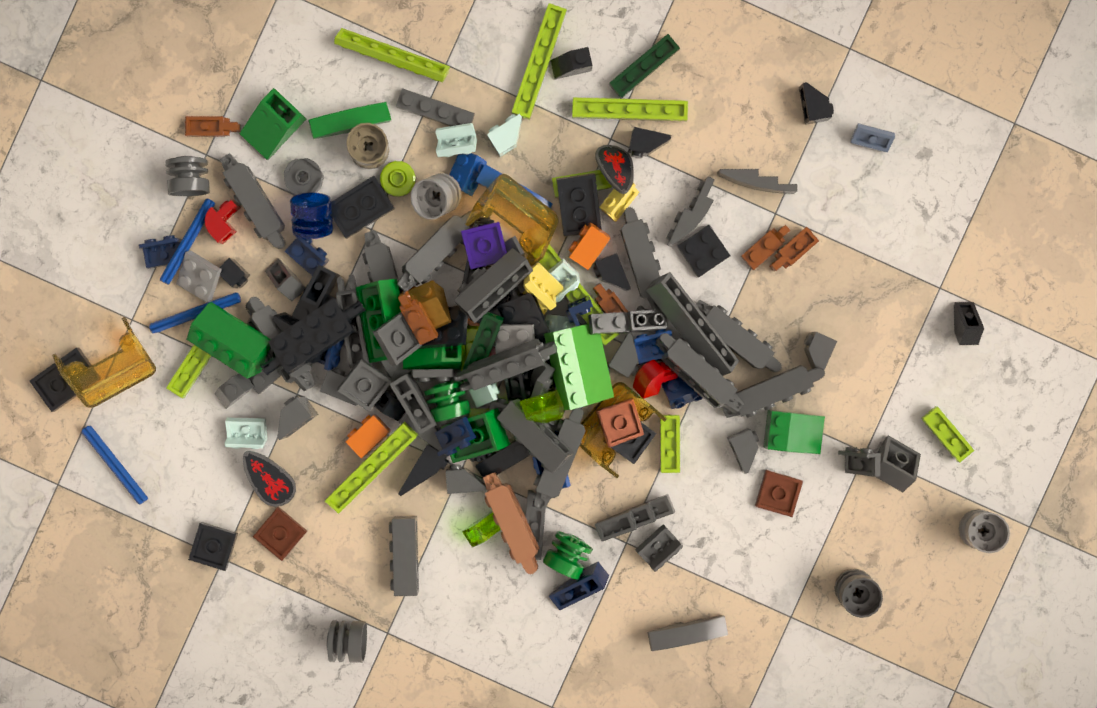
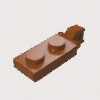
(210, 126)
(765, 247)
(794, 249)
(608, 300)
(417, 318)

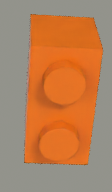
(588, 246)
(368, 435)

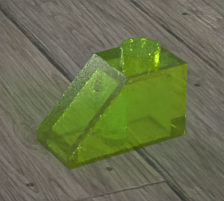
(543, 408)
(481, 530)

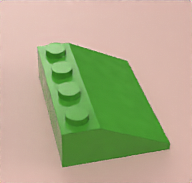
(579, 367)

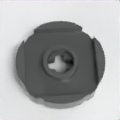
(303, 166)

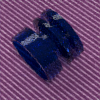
(311, 215)

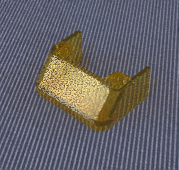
(521, 211)
(110, 375)
(593, 437)

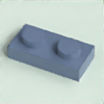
(872, 137)

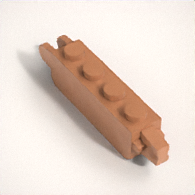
(512, 522)

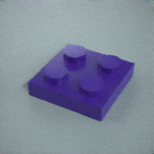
(484, 245)

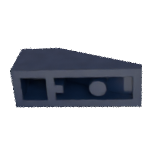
(574, 590)

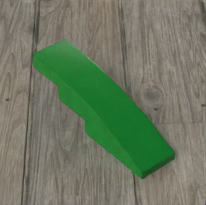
(344, 121)

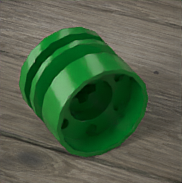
(447, 401)
(566, 557)

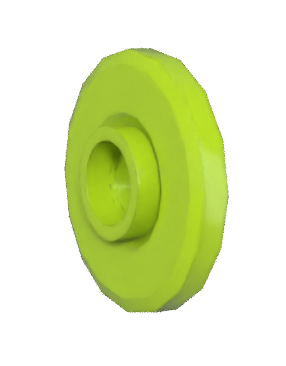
(397, 178)

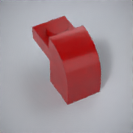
(217, 223)
(650, 377)

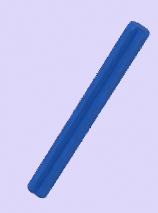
(186, 242)
(191, 314)
(114, 464)

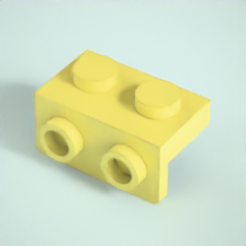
(617, 203)
(543, 286)

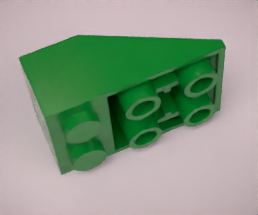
(271, 124)
(434, 358)

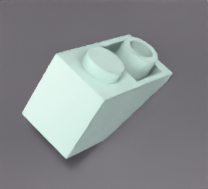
(505, 137)
(485, 395)

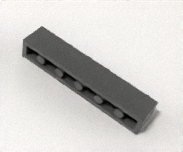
(691, 323)

